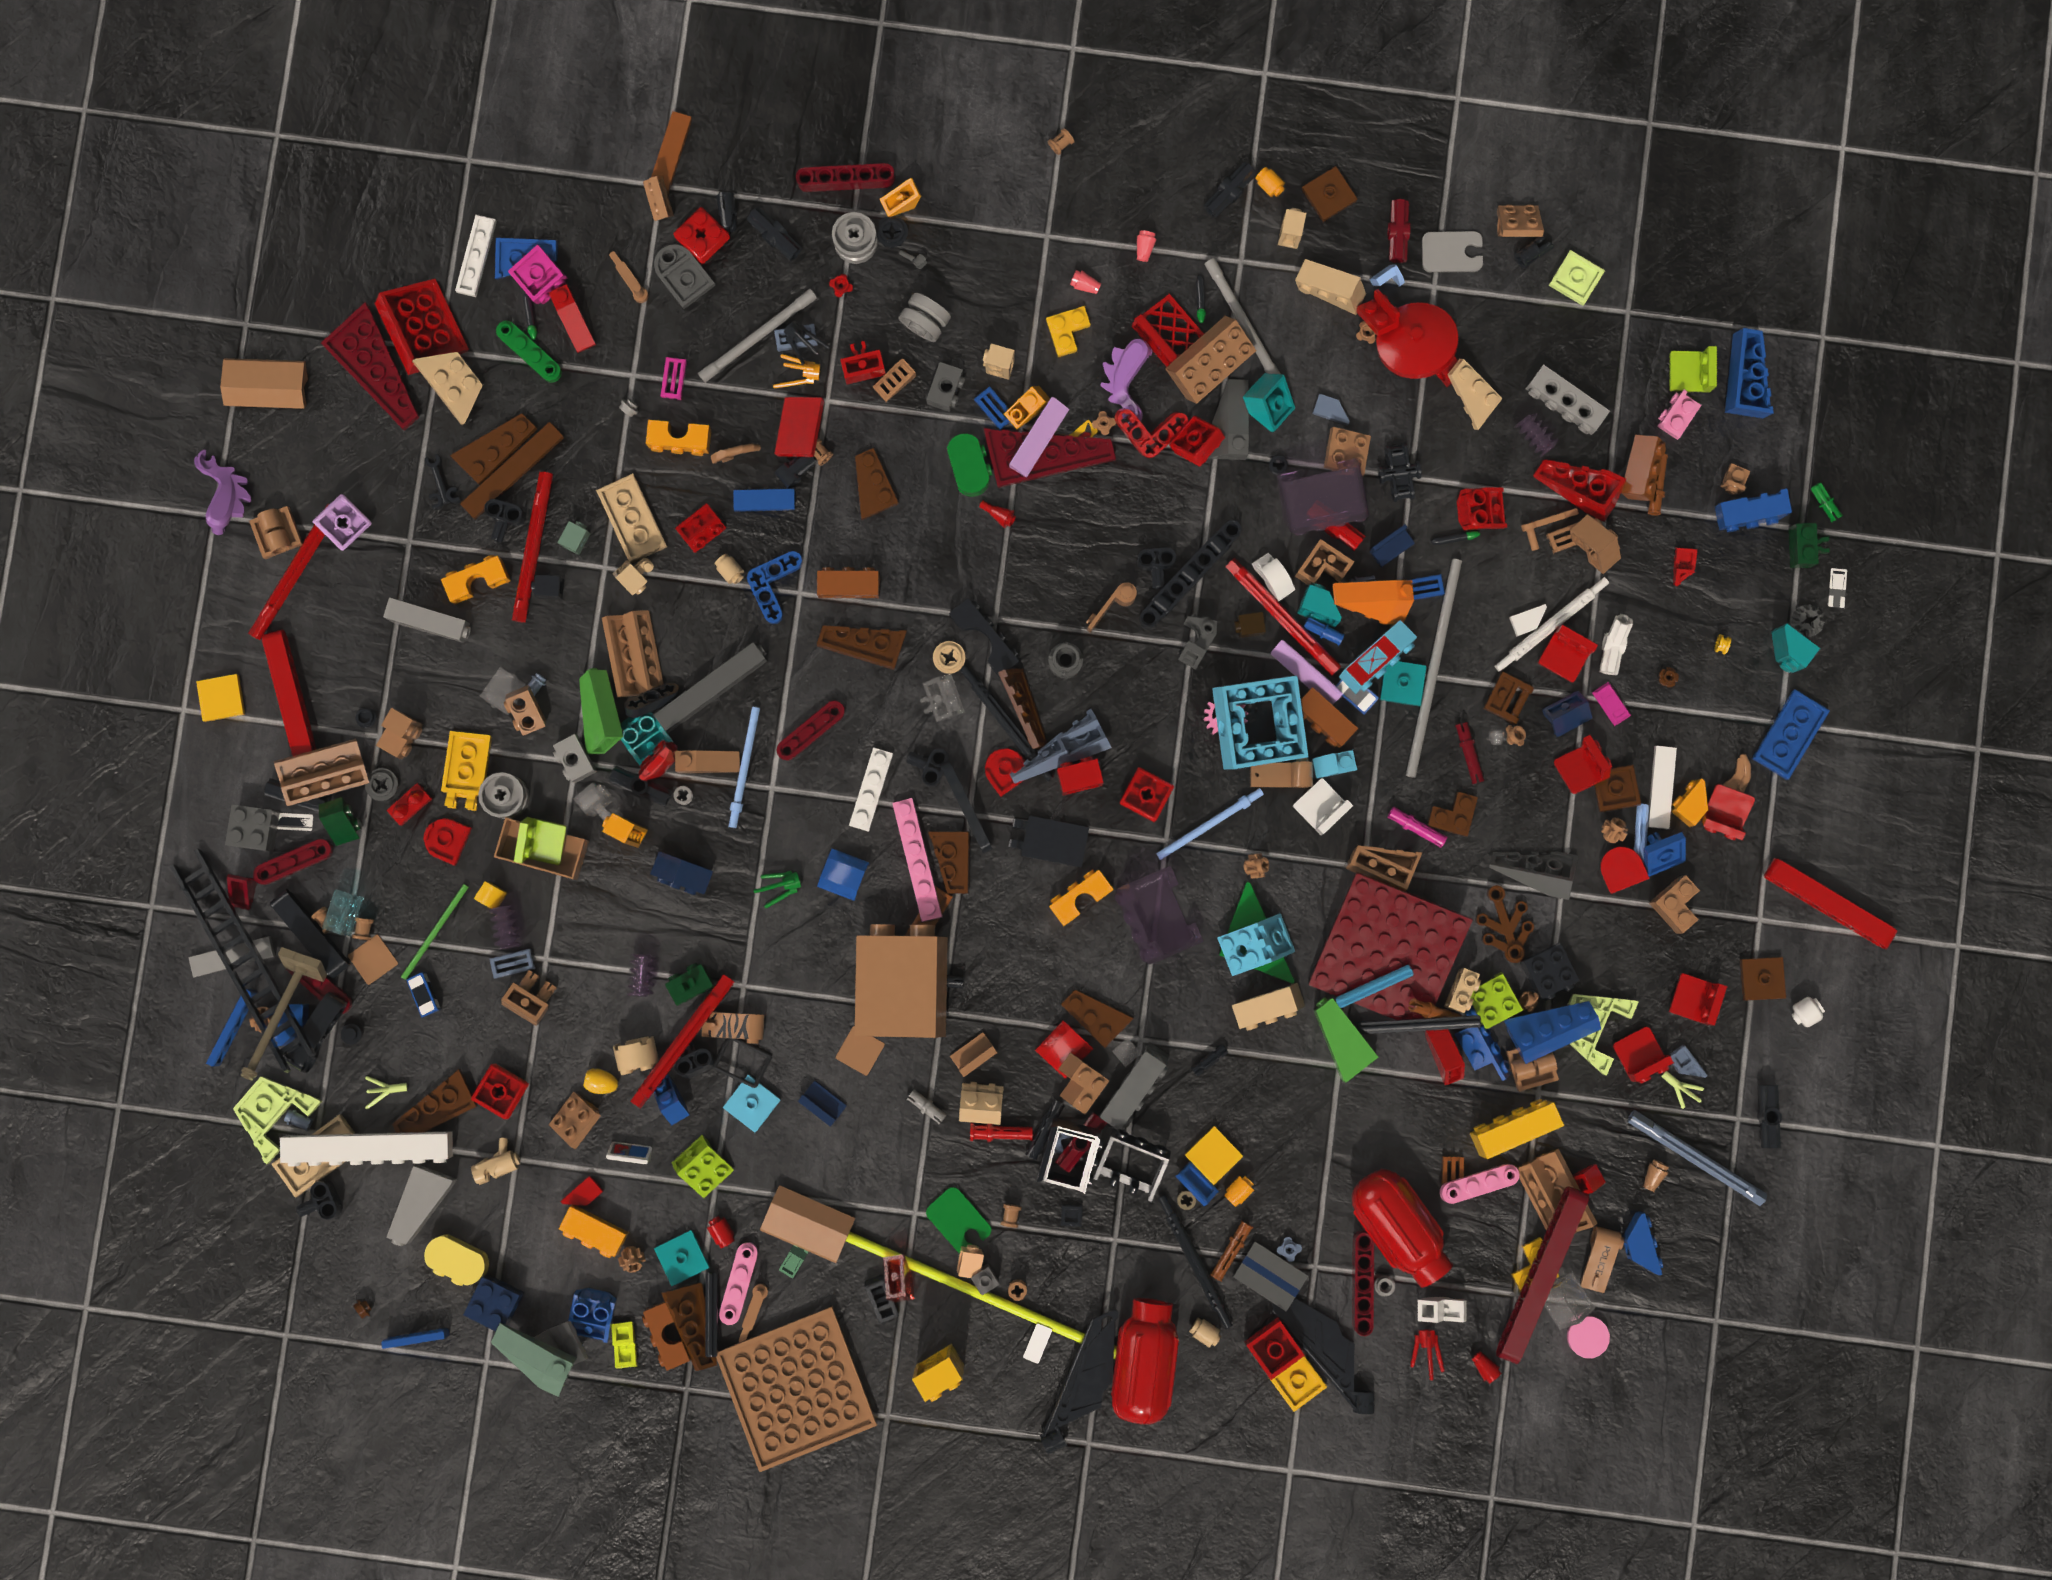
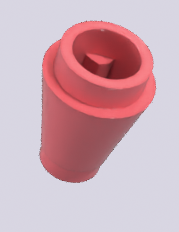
(1145, 244)
(1084, 282)

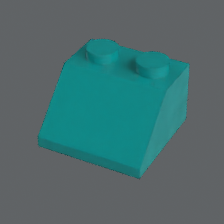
(1269, 401)
(1319, 605)
(1792, 649)

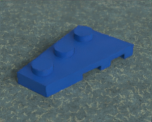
(512, 250)

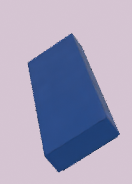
(764, 500)
(415, 1338)

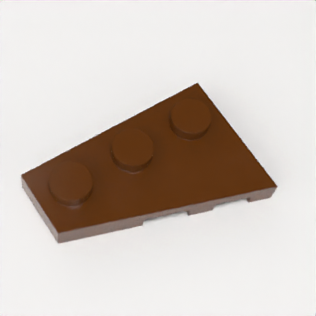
(873, 485)
(953, 858)

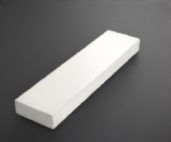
(475, 255)
(1661, 787)

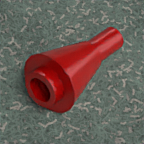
(1003, 516)

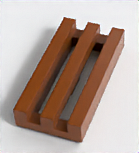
(1453, 1169)

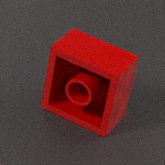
(1079, 776)
(1274, 1348)

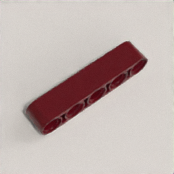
(837, 172)
(1363, 1293)

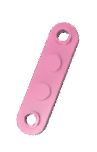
(1479, 1183)
(738, 1283)

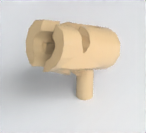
(497, 1166)

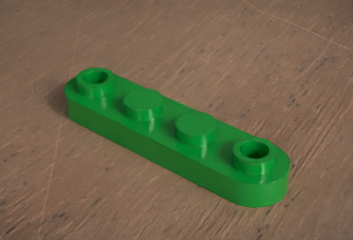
(529, 351)

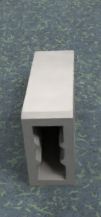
(426, 620)
(419, 1201)

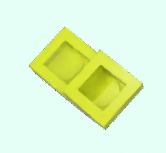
(624, 1345)

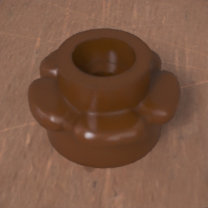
(1674, 677)
(362, 1308)

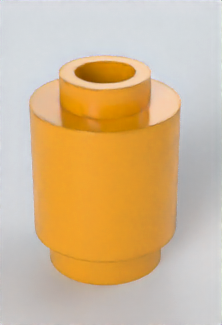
(1270, 182)
(1239, 1190)

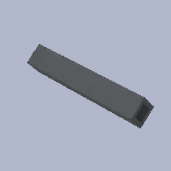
(711, 687)

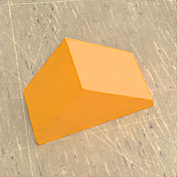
(901, 198)

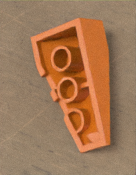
(1378, 600)

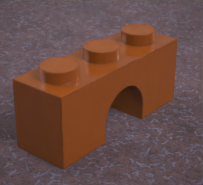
(671, 1352)

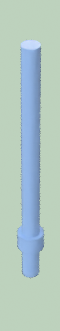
(1243, 802)
(736, 806)

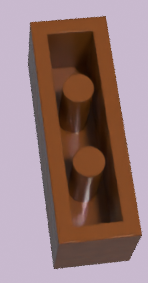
(1643, 467)
(848, 583)
(1326, 719)

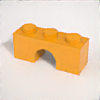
(695, 441)
(459, 583)
(1094, 885)

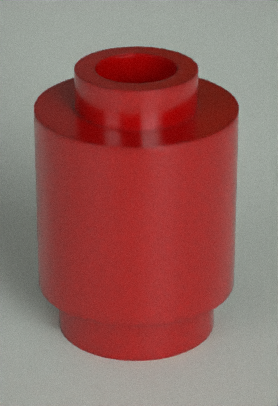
(721, 1231)

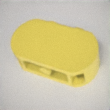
(456, 1260)

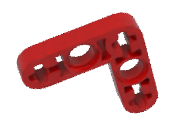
(1146, 437)

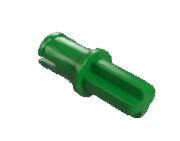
(1826, 501)

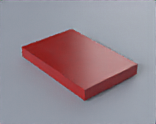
(799, 426)

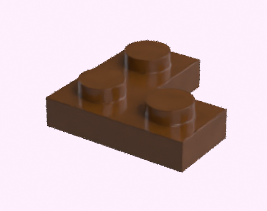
(1455, 821)

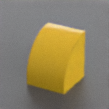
(490, 895)

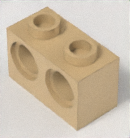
(1292, 228)
(999, 361)

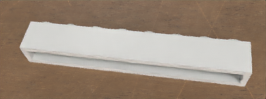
(366, 1147)

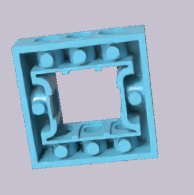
(1287, 718)

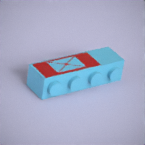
(1378, 657)

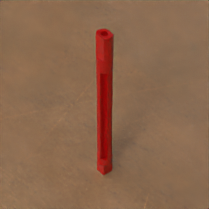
(532, 547)
(287, 582)
(1266, 599)
(682, 1041)

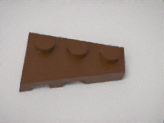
(1097, 1018)

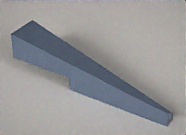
(1077, 743)

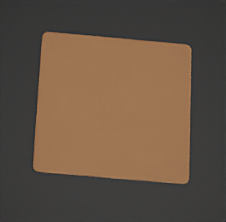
(372, 959)
(860, 1052)

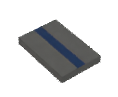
(1270, 1276)

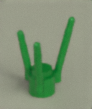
(790, 882)

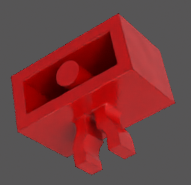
(863, 365)

